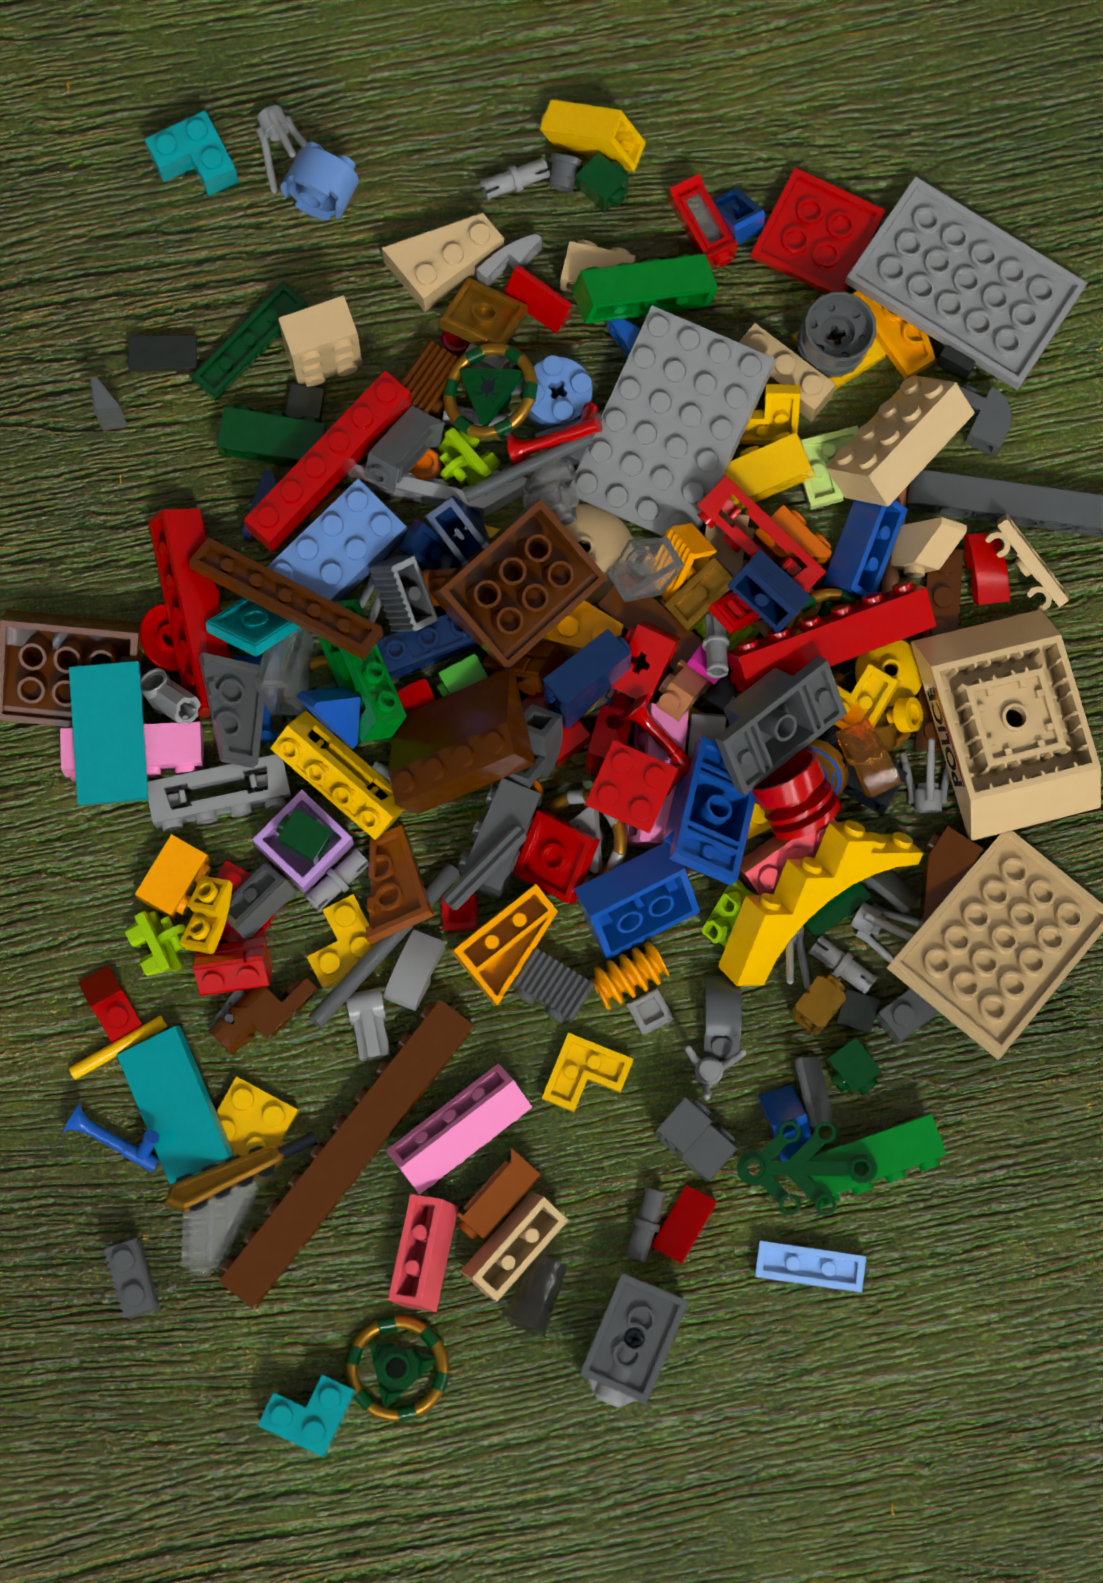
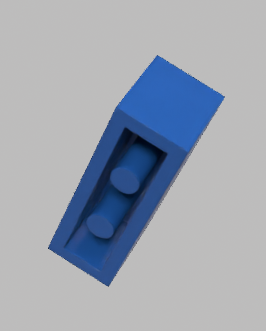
(864, 547)

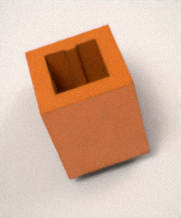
(795, 527)

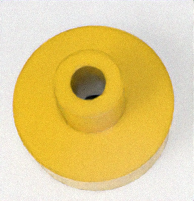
(906, 714)

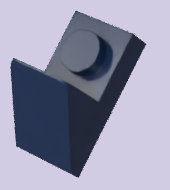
(428, 548)

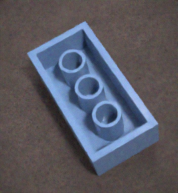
(342, 544)

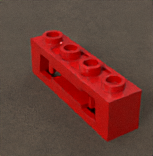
(718, 498)

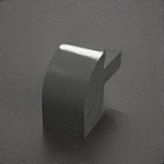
(991, 419)
(546, 739)
(721, 1017)

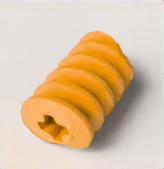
(628, 974)

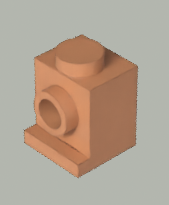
(680, 690)

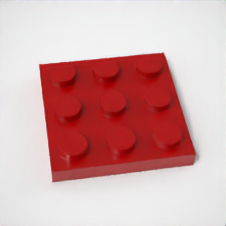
(817, 232)

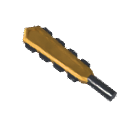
(217, 1181)

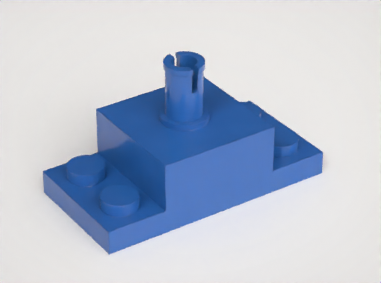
(709, 817)

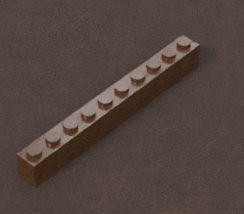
(346, 1154)

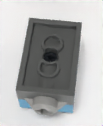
(632, 1342)

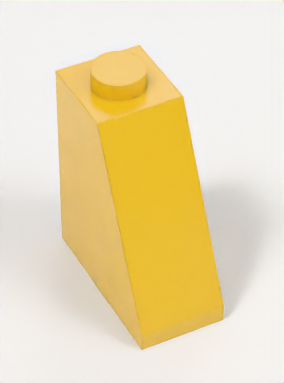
(593, 130)

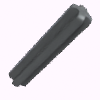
(485, 867)

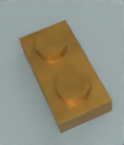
(705, 588)

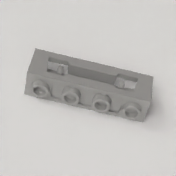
(208, 809)

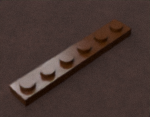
(944, 595)
(286, 598)

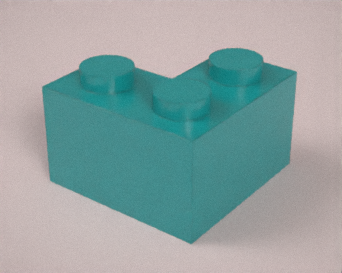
(191, 146)
(313, 1425)

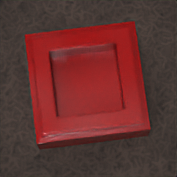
(461, 919)

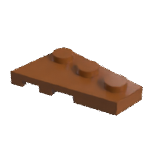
(397, 888)

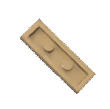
(1029, 562)

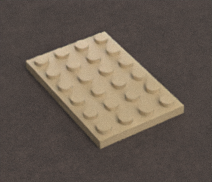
(1001, 943)

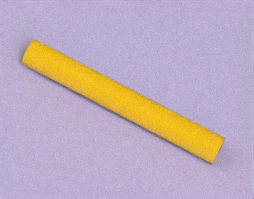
(117, 1047)

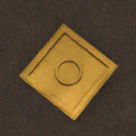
(482, 314)

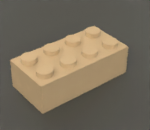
(900, 440)

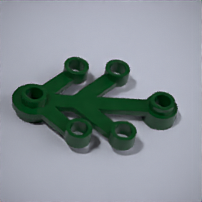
(799, 1168)

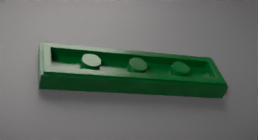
(247, 342)

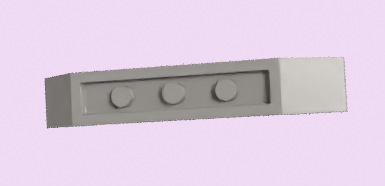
(437, 491)

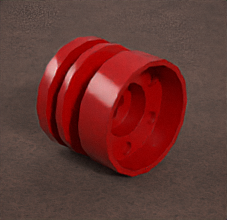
(797, 797)

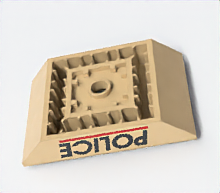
(1000, 771)

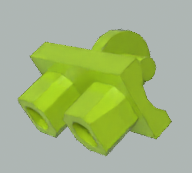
(462, 459)
(725, 913)
(162, 940)

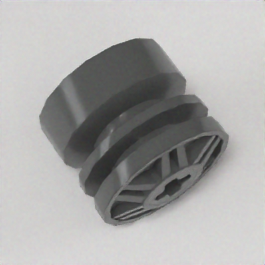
(846, 320)

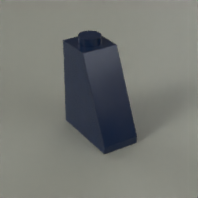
(586, 677)

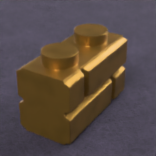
(819, 1004)

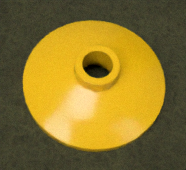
(902, 657)

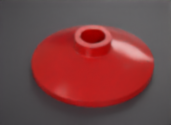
(154, 628)

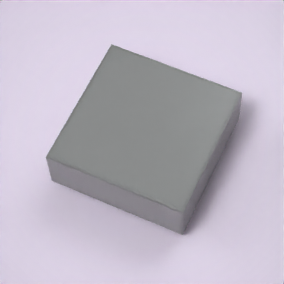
(649, 1012)

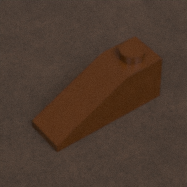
(944, 868)

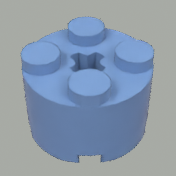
(320, 182)
(554, 377)

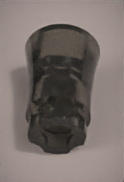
(536, 1296)

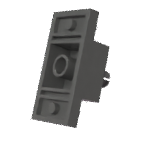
(777, 721)

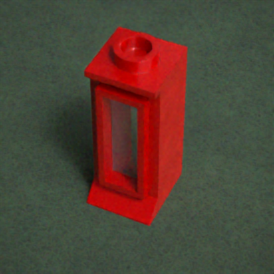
(702, 221)

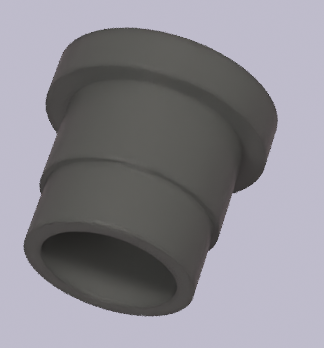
(564, 171)

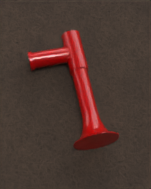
(587, 426)
(639, 713)

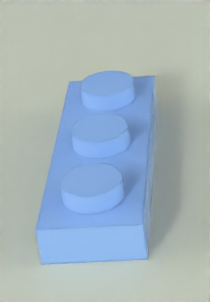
(810, 1266)

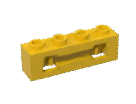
(338, 774)

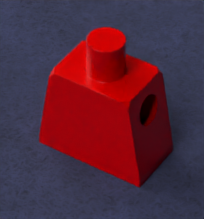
(608, 728)

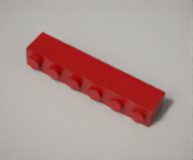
(328, 461)
(187, 595)
(836, 636)

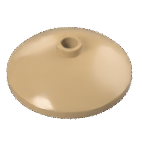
(605, 536)

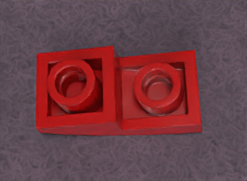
(988, 570)

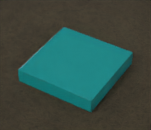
(250, 627)

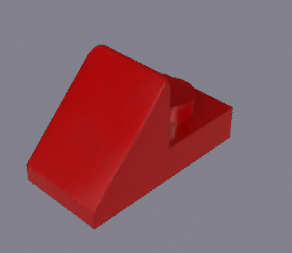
(110, 1003)

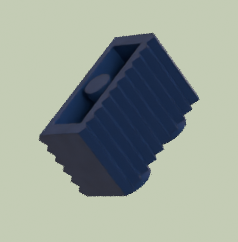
(768, 591)

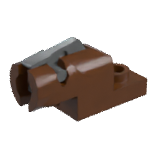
(260, 1012)

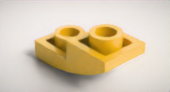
(210, 908)

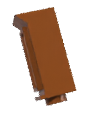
(498, 1197)

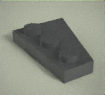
(234, 708)

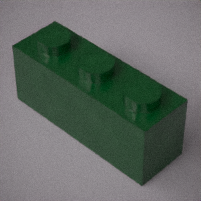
(268, 436)

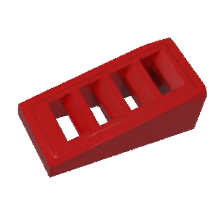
(741, 610)

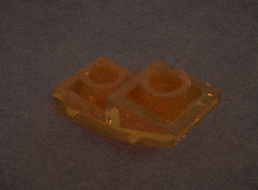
(869, 756)

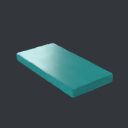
(108, 733)
(175, 1104)

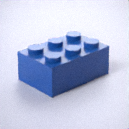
(636, 900)

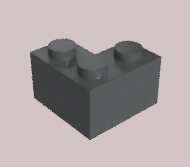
(694, 1141)

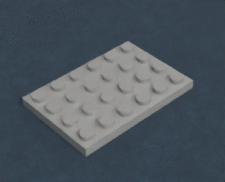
(966, 282)
(671, 423)

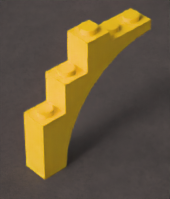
(804, 887)

